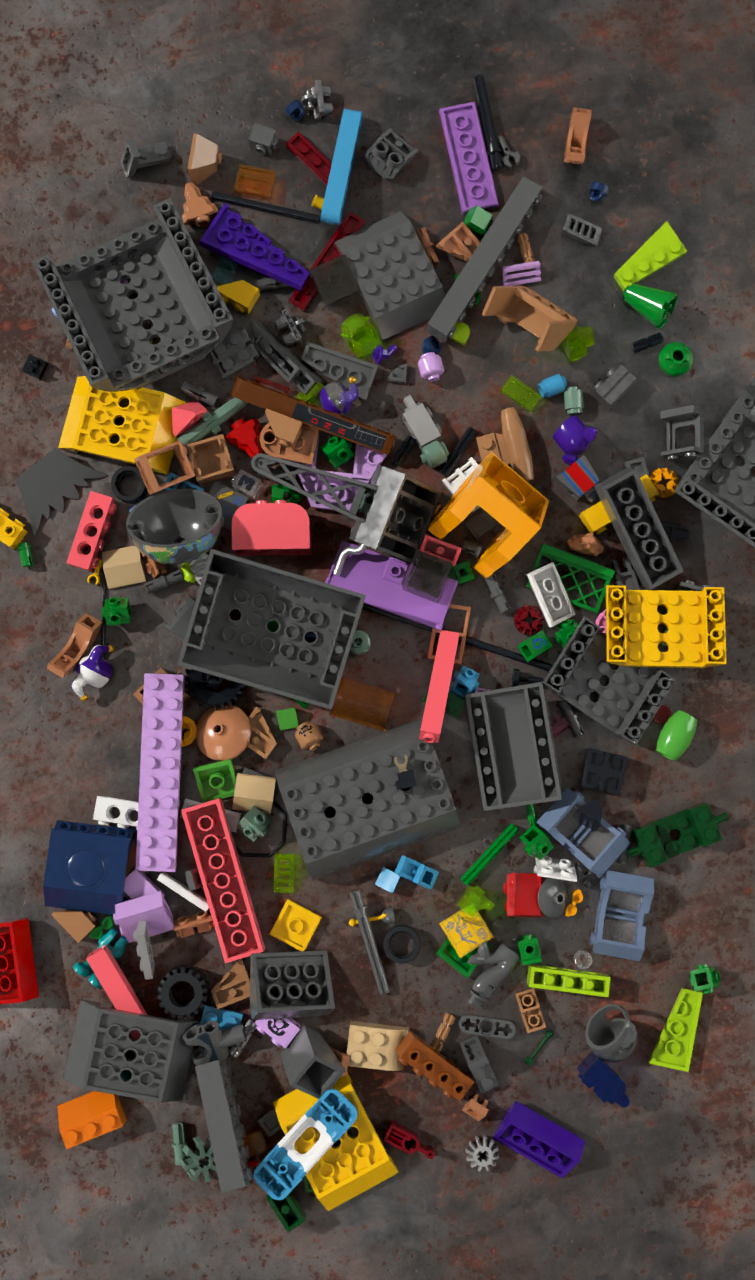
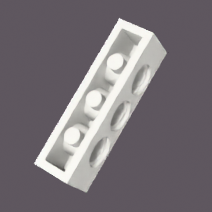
(104, 808)

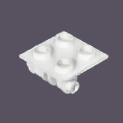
(554, 868)

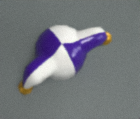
(92, 671)

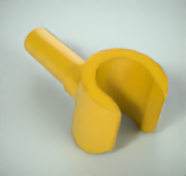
(96, 573)

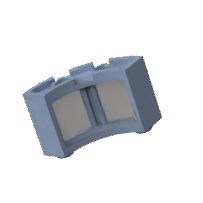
(597, 848)
(621, 915)

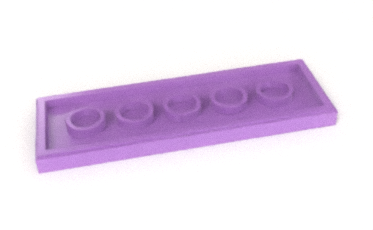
(468, 157)

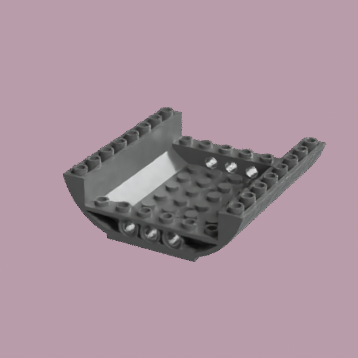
(172, 295)
(714, 479)

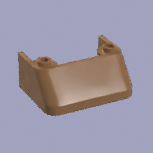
(532, 313)

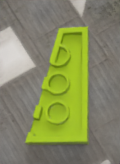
(653, 255)
(678, 1035)

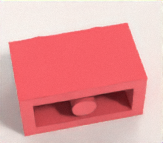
(441, 548)

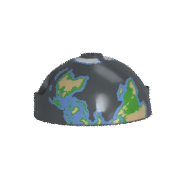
(175, 525)

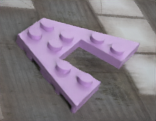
(364, 466)

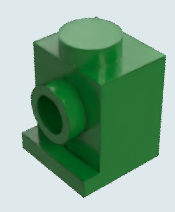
(532, 957)

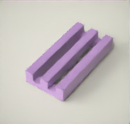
(522, 280)

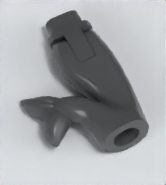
(493, 977)

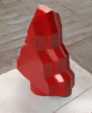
(246, 436)

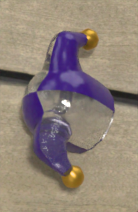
(337, 398)

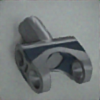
(213, 1041)

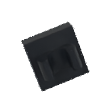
(34, 367)

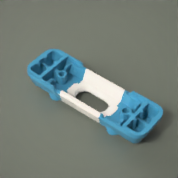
(285, 1165)

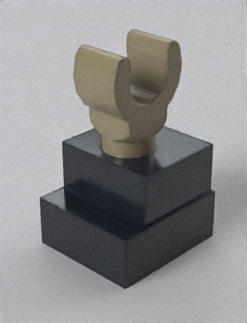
(406, 778)

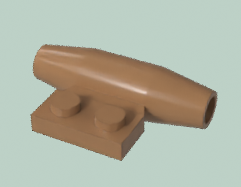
(509, 446)

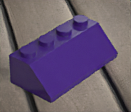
(539, 1140)

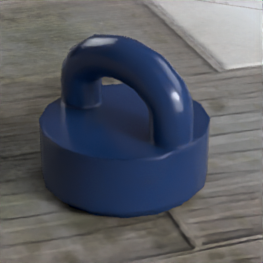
(294, 108)
(599, 189)
(431, 344)

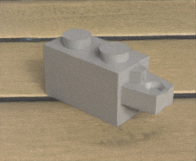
(419, 422)

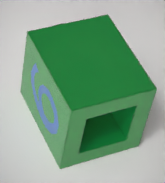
(535, 646)

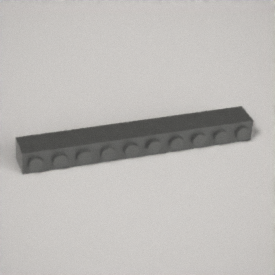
(484, 259)

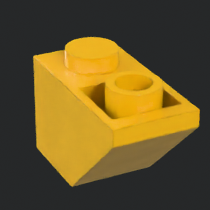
(240, 295)

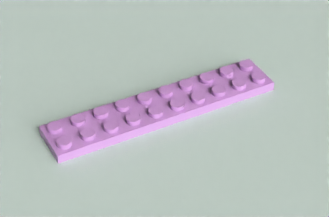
(160, 772)

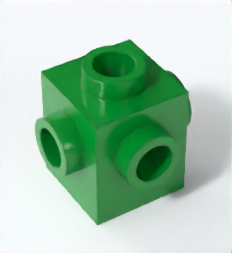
(337, 451)
(116, 611)
(565, 631)
(536, 842)
(698, 978)

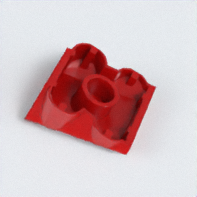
(522, 894)

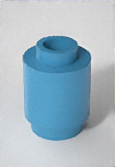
(552, 386)

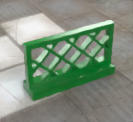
(581, 565)

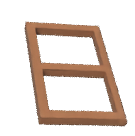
(463, 635)

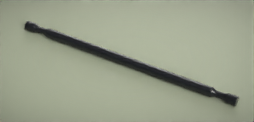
(103, 603)

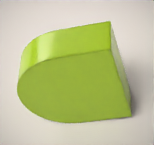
(462, 333)

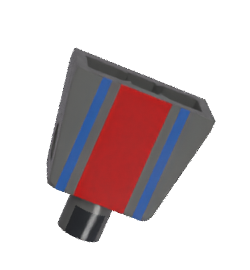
(579, 480)

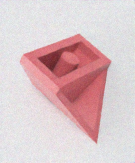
(186, 416)

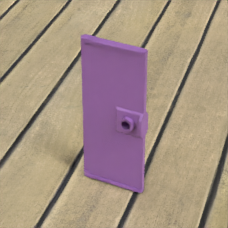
(381, 582)

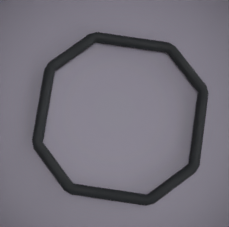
(279, 846)

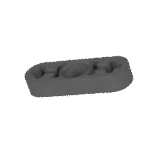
(471, 1029)

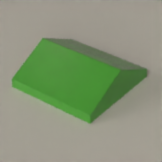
(216, 780)

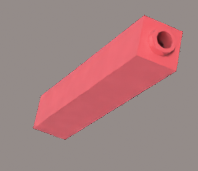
(439, 687)
(115, 983)

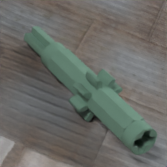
(212, 421)

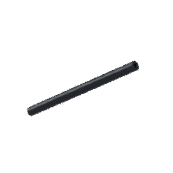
(265, 207)

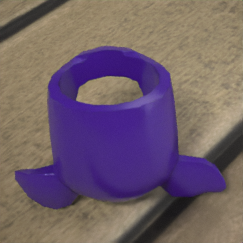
(573, 438)

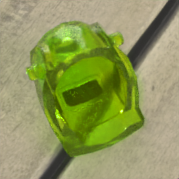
(360, 335)

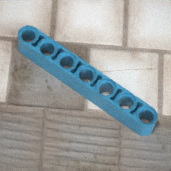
(341, 167)

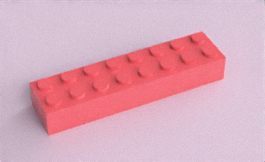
(223, 880)

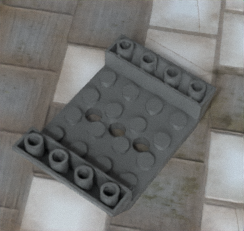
(624, 702)
(100, 1050)

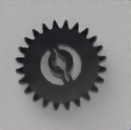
(200, 691)

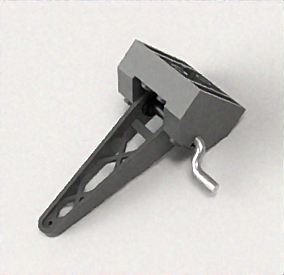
(396, 517)

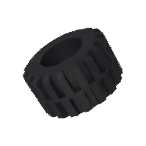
(167, 996)

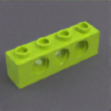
(568, 980)

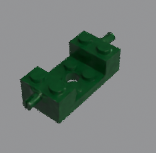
(696, 829)

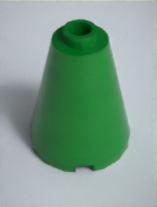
(651, 303)

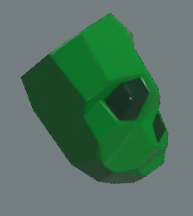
(282, 492)

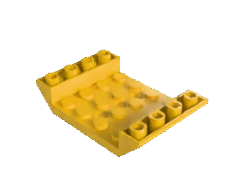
(144, 429)
(693, 622)
(344, 1169)

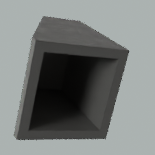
(311, 1063)

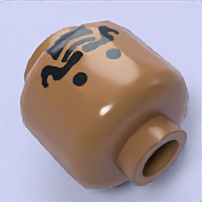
(308, 736)

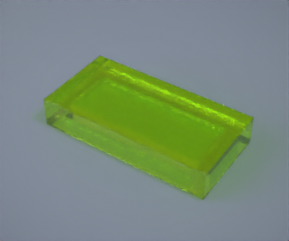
(521, 393)

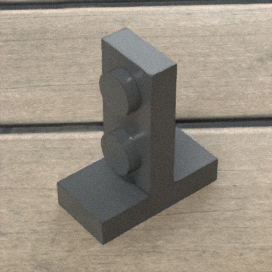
(143, 156)
(479, 1064)

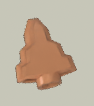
(197, 207)
(585, 545)

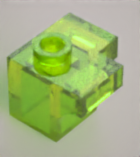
(577, 342)
(474, 900)

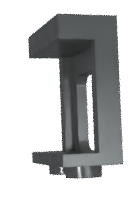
(680, 418)

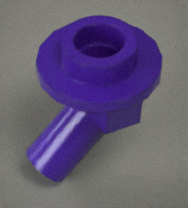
(380, 353)

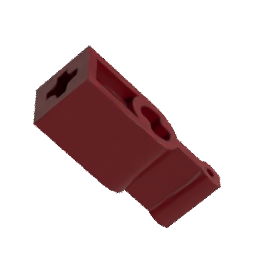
(397, 1135)

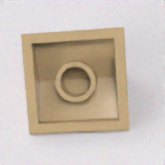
(123, 567)
(253, 791)

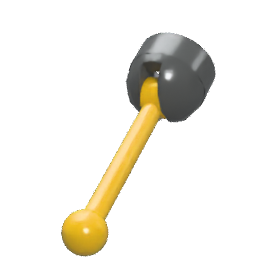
(388, 916)

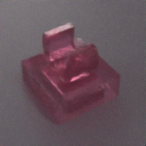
(560, 727)

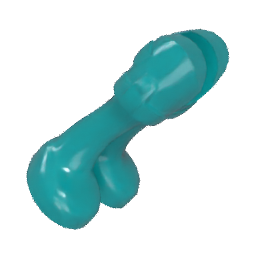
(85, 969)

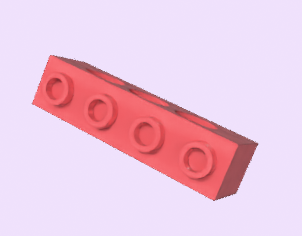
(95, 503)

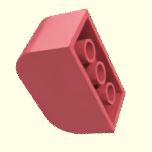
(271, 529)

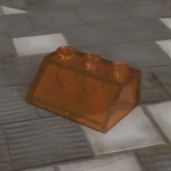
(362, 704)

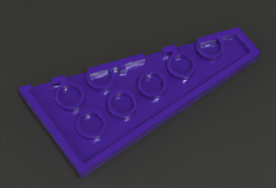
(248, 246)

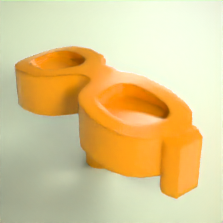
(571, 909)

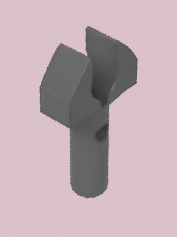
(508, 154)

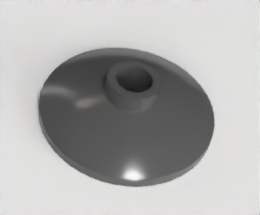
(553, 897)

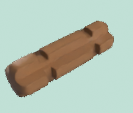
(525, 248)
(443, 1031)

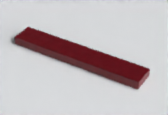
(350, 225)

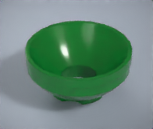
(670, 365)

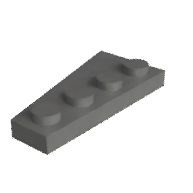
(340, 367)

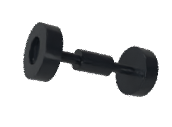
(515, 678)

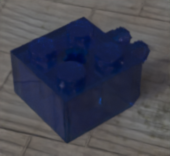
(604, 1080)

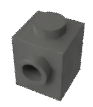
(263, 139)

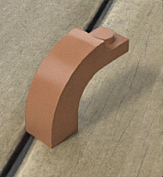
(577, 136)
(77, 647)

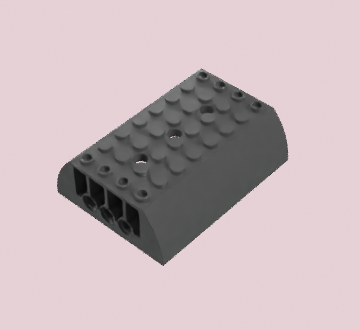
(265, 658)
(358, 829)

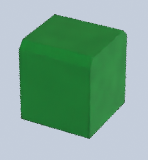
(478, 220)

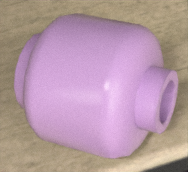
(431, 366)

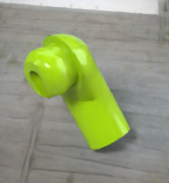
(187, 573)

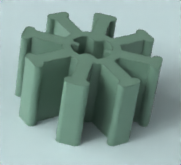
(193, 1163)

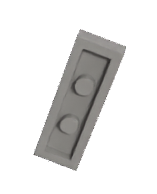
(144, 949)

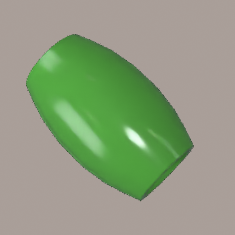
(676, 735)

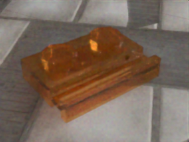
(254, 181)

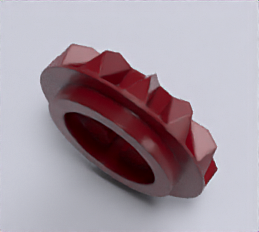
(524, 627)

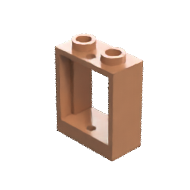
(148, 475)

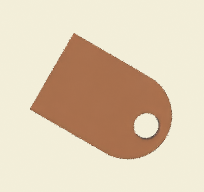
(303, 451)

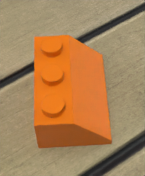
(89, 1117)

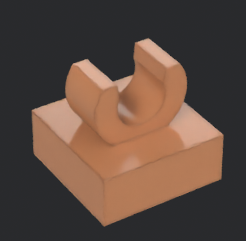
(475, 1109)

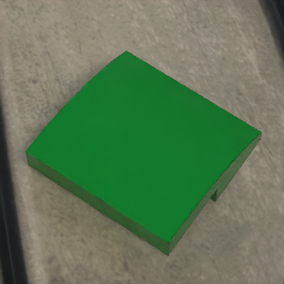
(451, 957)

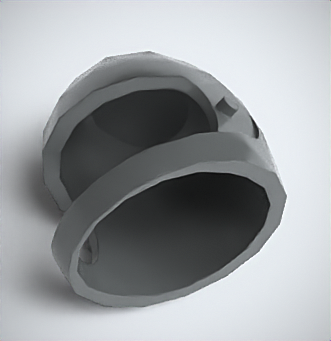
(611, 1039)

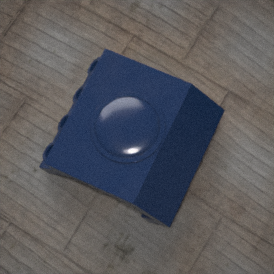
(86, 867)

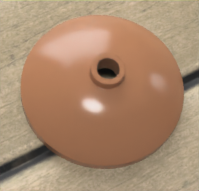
(232, 738)

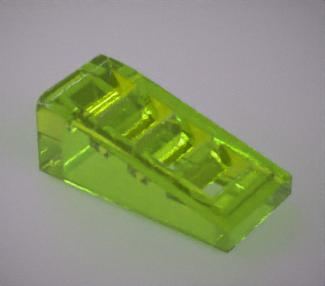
(284, 856)

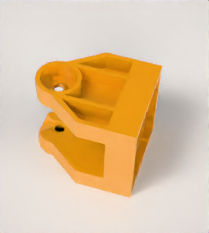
(506, 499)

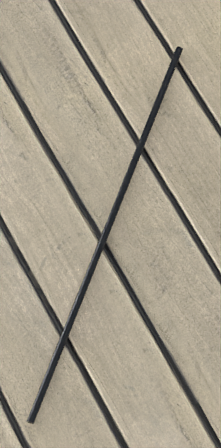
(470, 641)

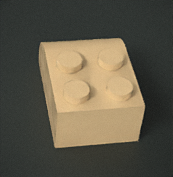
(375, 1045)

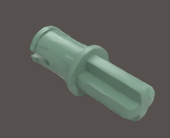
(179, 1142)

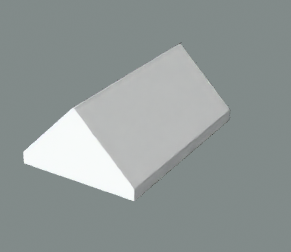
(550, 594)

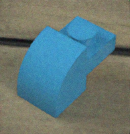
(416, 872)

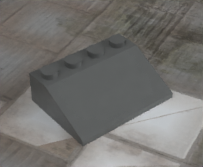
(290, 985)

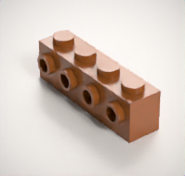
(434, 1066)

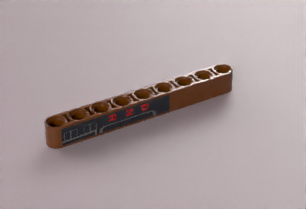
(313, 415)

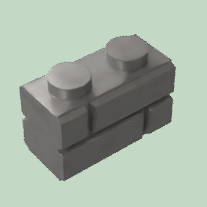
(614, 387)

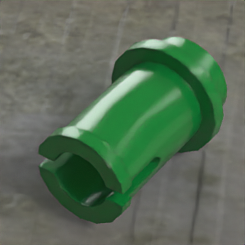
(25, 554)

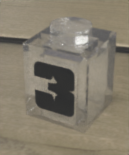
(246, 484)

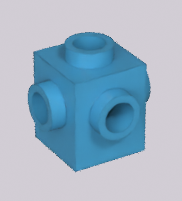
(464, 682)

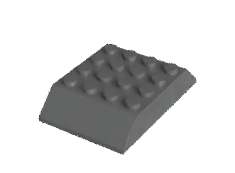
(392, 275)
(514, 746)

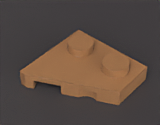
(261, 738)

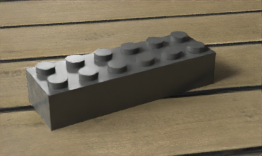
(639, 528)
(224, 1125)

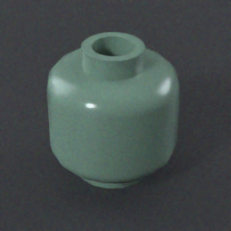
(434, 454)
(362, 649)

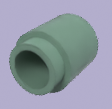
(573, 401)

